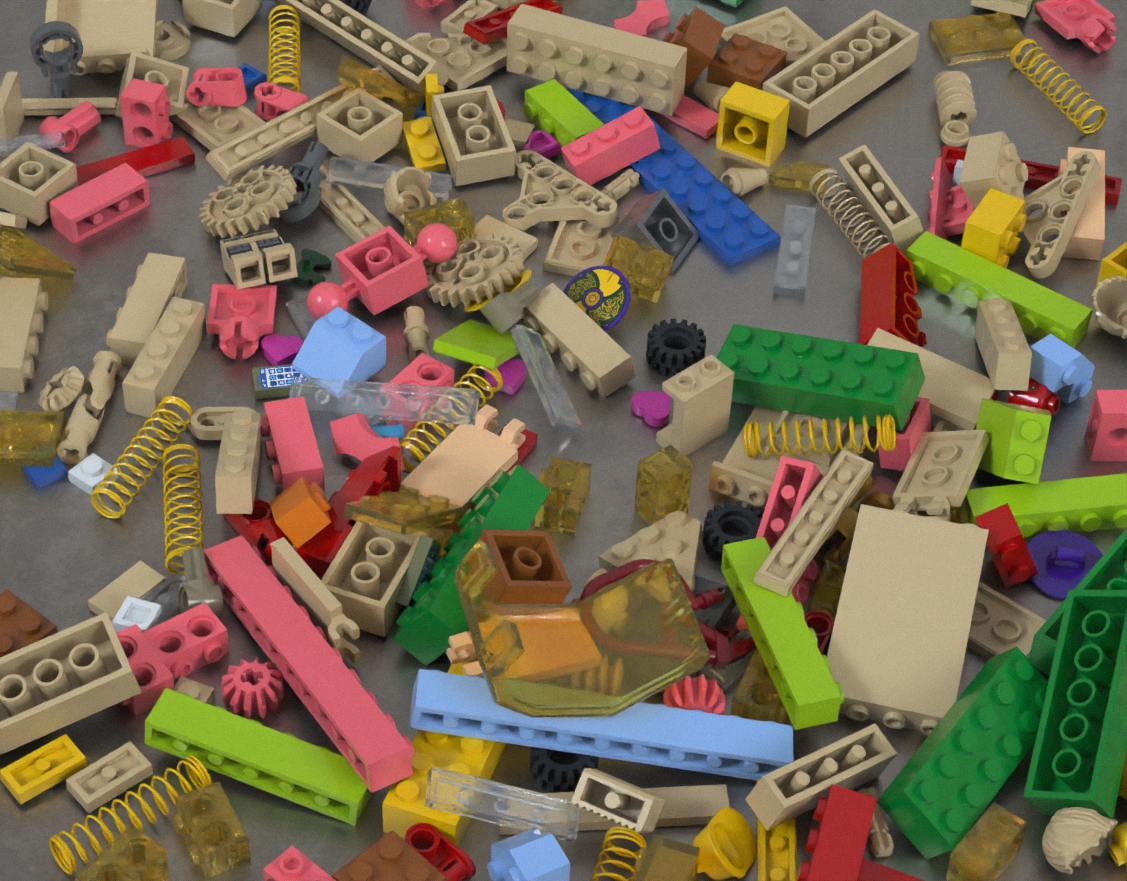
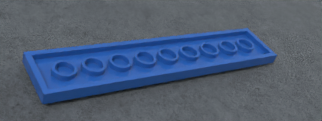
(715, 211)

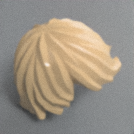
(1111, 305)
(1074, 836)

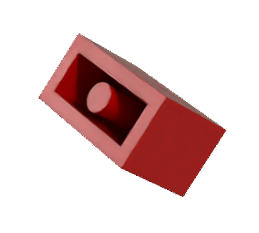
(1007, 545)

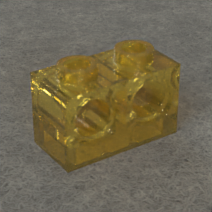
(452, 213)
(641, 265)
(663, 484)
(569, 488)
(756, 694)
(208, 821)
(987, 846)
(121, 857)

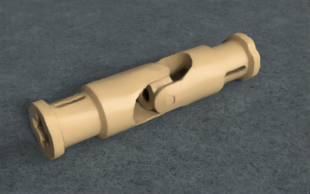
(89, 407)

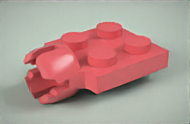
(1080, 20)
(241, 316)

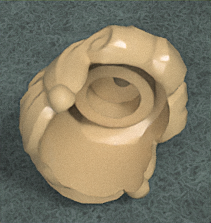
(407, 191)

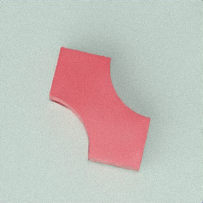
(645, 18)
(356, 438)

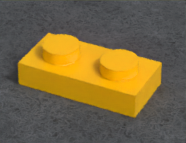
(423, 145)
(43, 768)

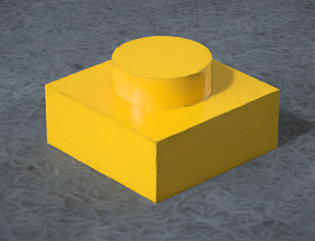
(431, 88)

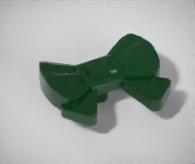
(306, 265)

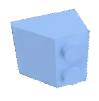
(341, 349)

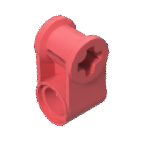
(220, 87)
(278, 103)

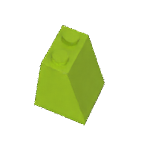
(1016, 439)

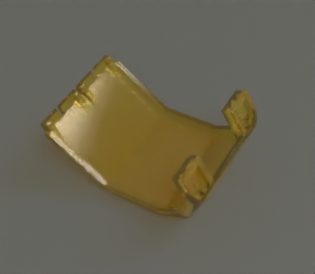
(586, 654)

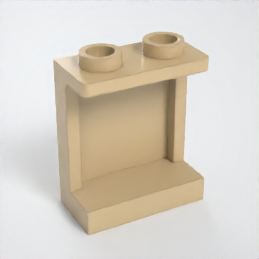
(700, 405)

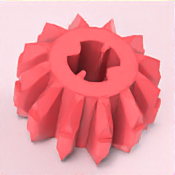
(252, 688)
(696, 695)

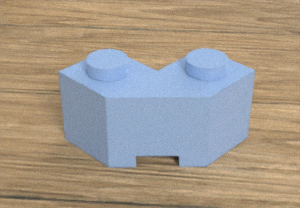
(1061, 368)
(528, 858)

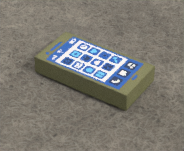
(273, 380)
(422, 559)

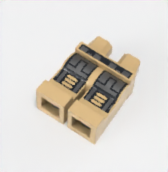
(258, 257)

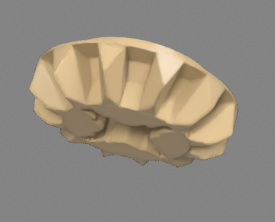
(61, 389)

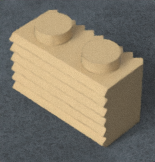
(618, 800)

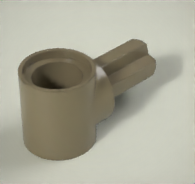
(508, 307)
(197, 586)

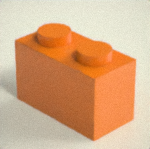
(301, 511)

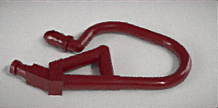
(721, 652)

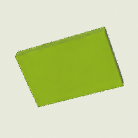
(477, 344)

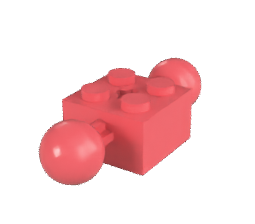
(383, 269)

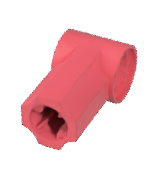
(72, 124)

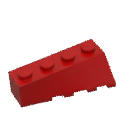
(888, 297)
(372, 476)

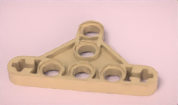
(1053, 200)
(559, 204)

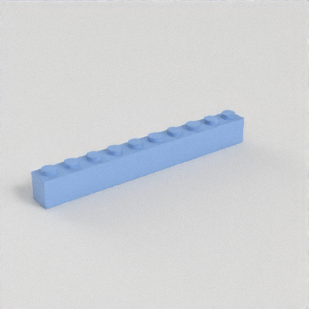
(639, 734)

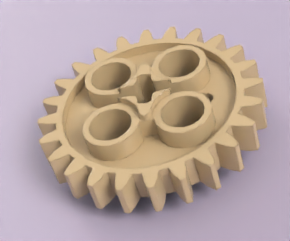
(248, 201)
(475, 270)

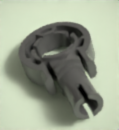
(59, 60)
(307, 178)

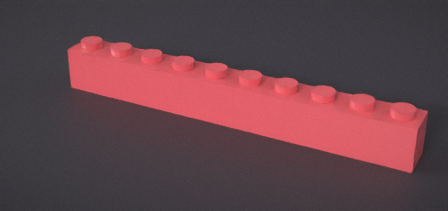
(310, 664)

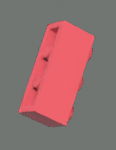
(611, 147)
(99, 203)
(291, 443)
(789, 492)

